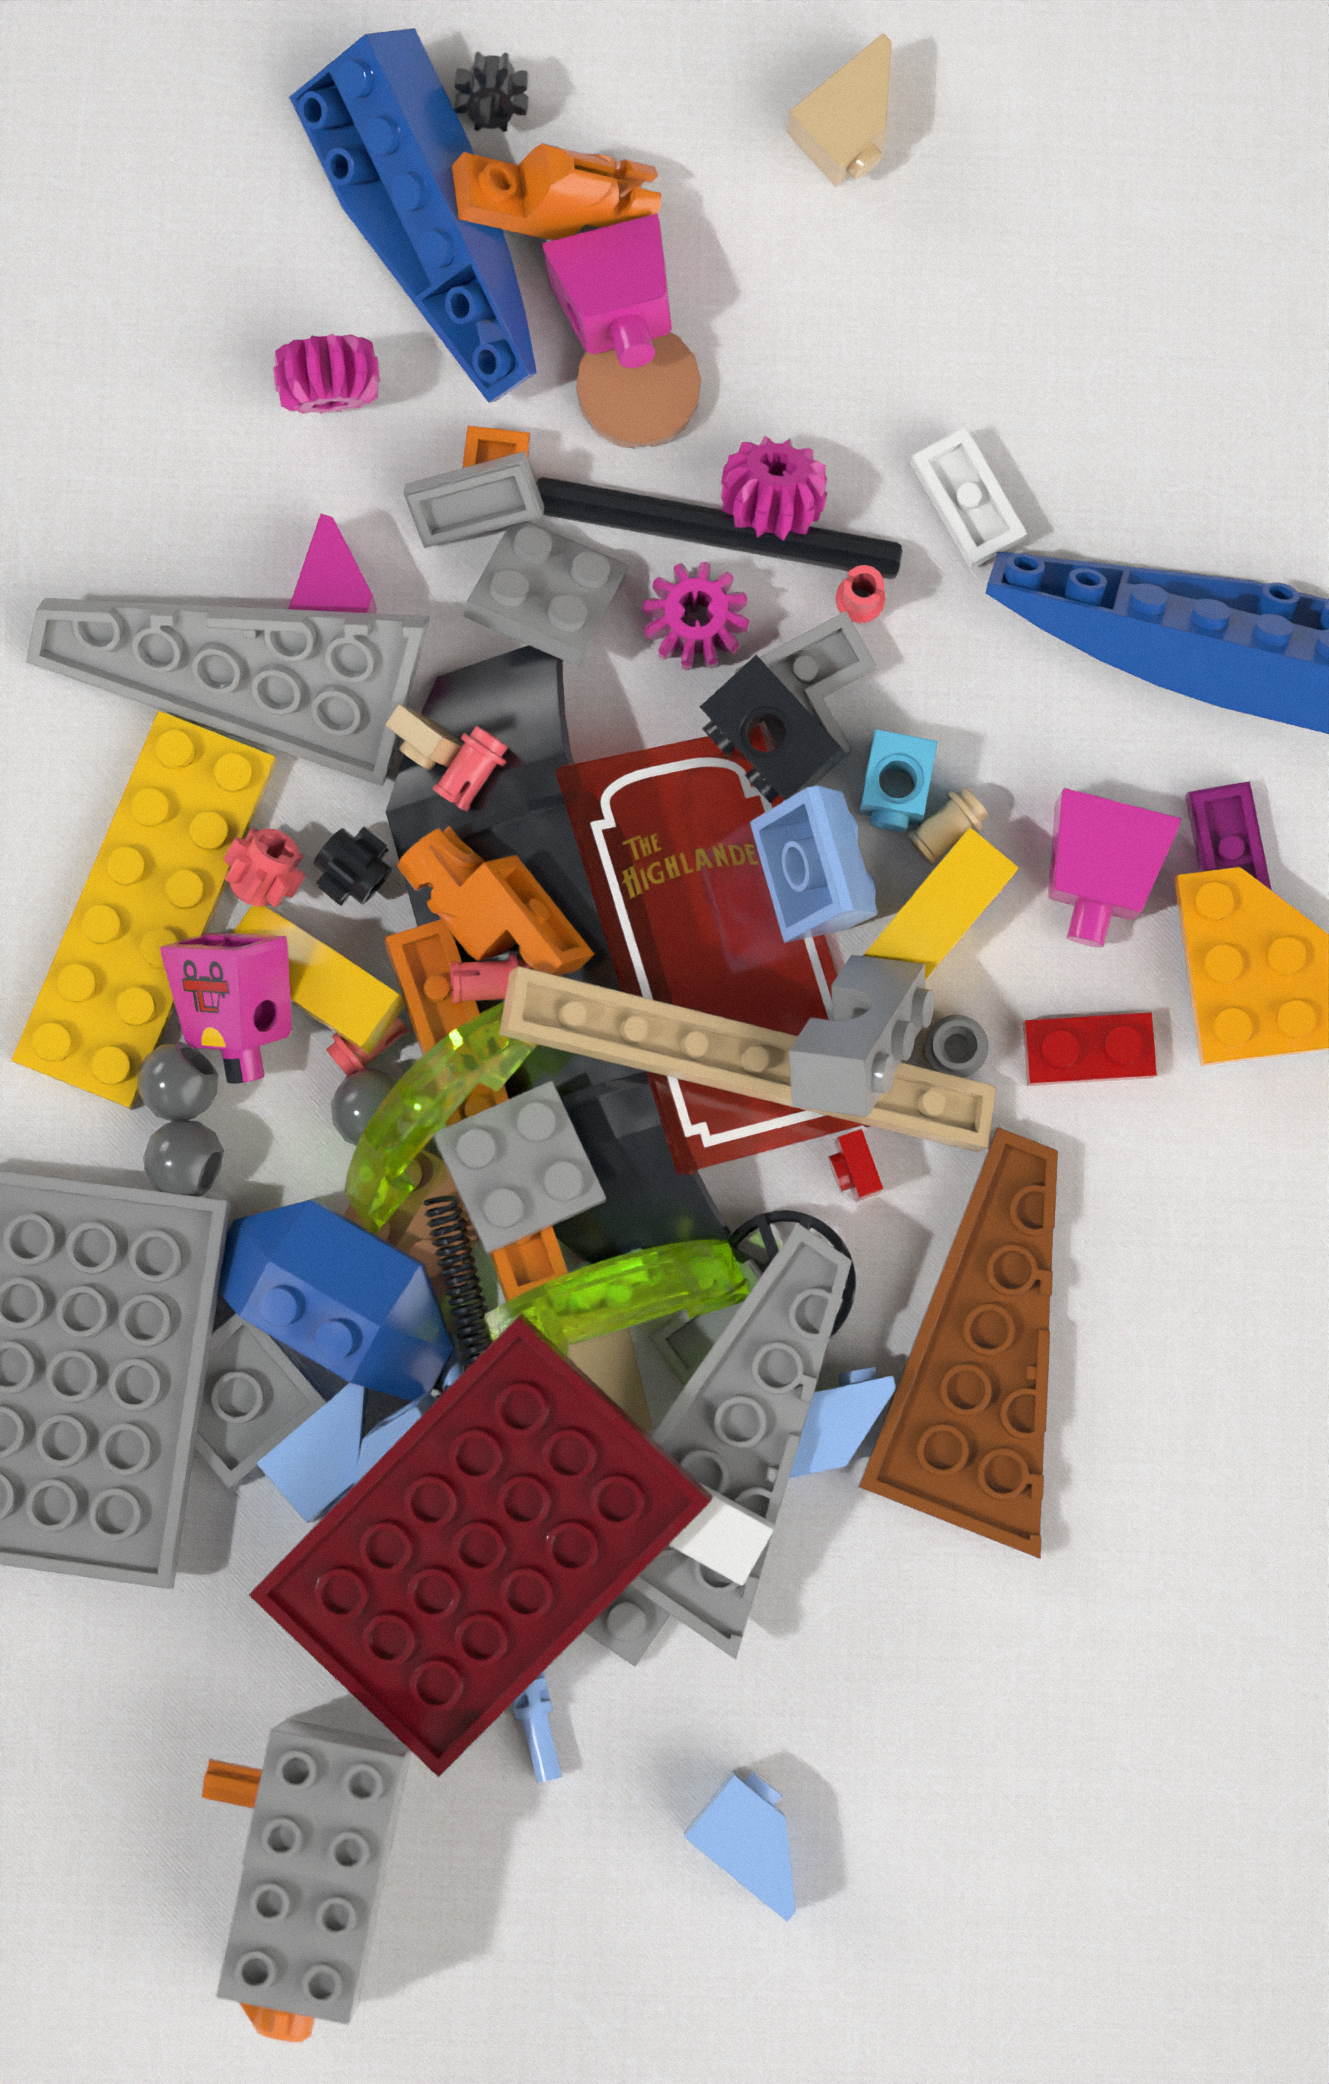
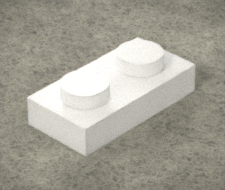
(968, 497)

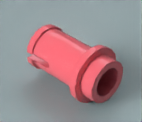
(858, 608)
(471, 767)
(482, 979)
(353, 1059)

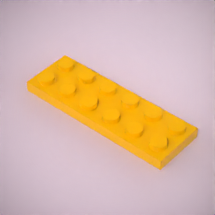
(147, 889)

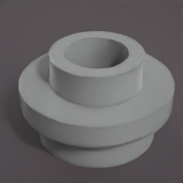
(964, 1028)

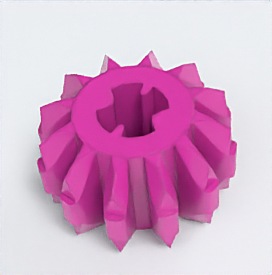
(326, 374)
(773, 488)
(720, 619)

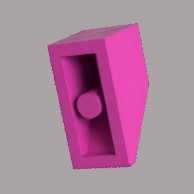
(331, 575)

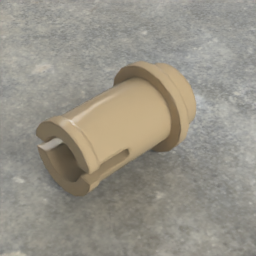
(948, 825)

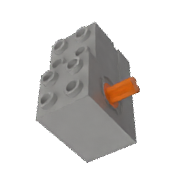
(308, 1872)

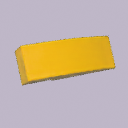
(945, 904)
(328, 983)

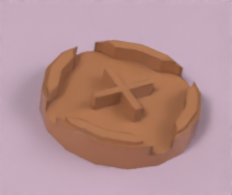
(642, 402)

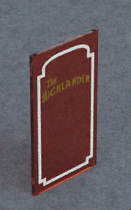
(697, 927)

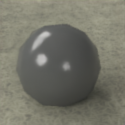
(177, 1082)
(358, 1101)
(183, 1158)

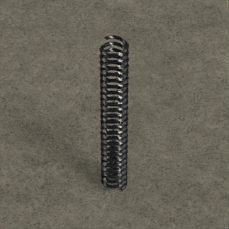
(456, 1290)

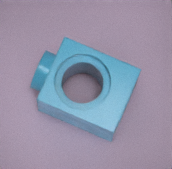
(902, 753)

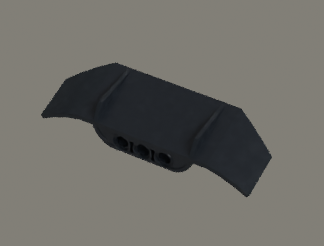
(525, 815)

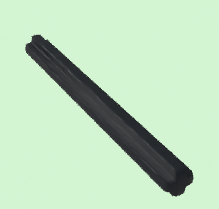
(713, 528)

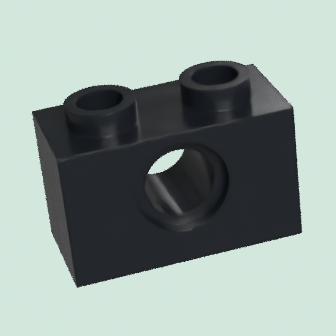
(759, 696)

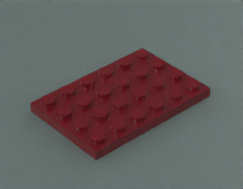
(481, 1545)

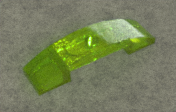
(419, 1108)
(628, 1291)

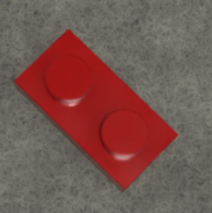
(1089, 1049)

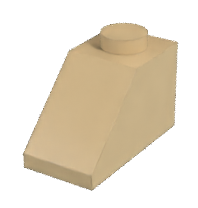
(846, 116)

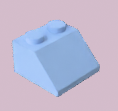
(814, 864)

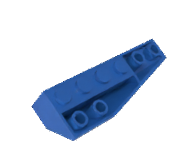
(389, 156)
(1187, 632)

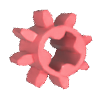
(264, 867)

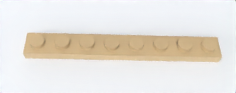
(726, 1055)

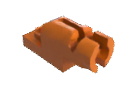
(552, 191)
(493, 904)

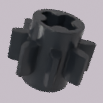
(491, 92)
(352, 866)

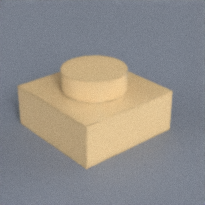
(424, 738)

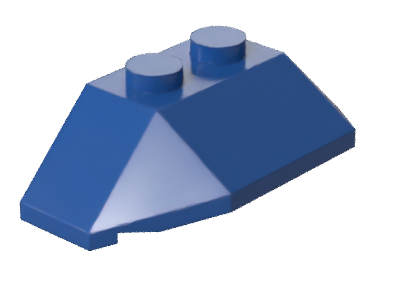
(338, 1297)

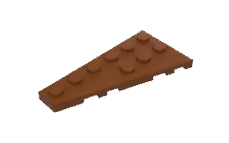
(975, 1386)

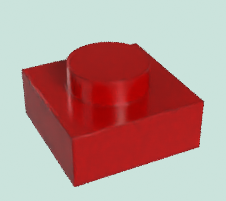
(855, 1167)

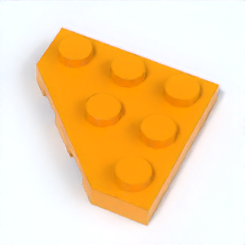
(1251, 969)

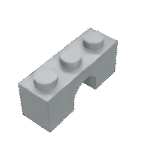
(854, 1057)

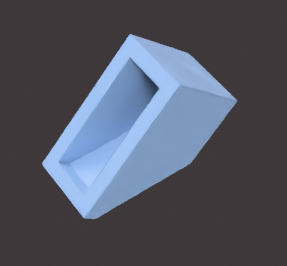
(321, 1455)
(748, 1839)

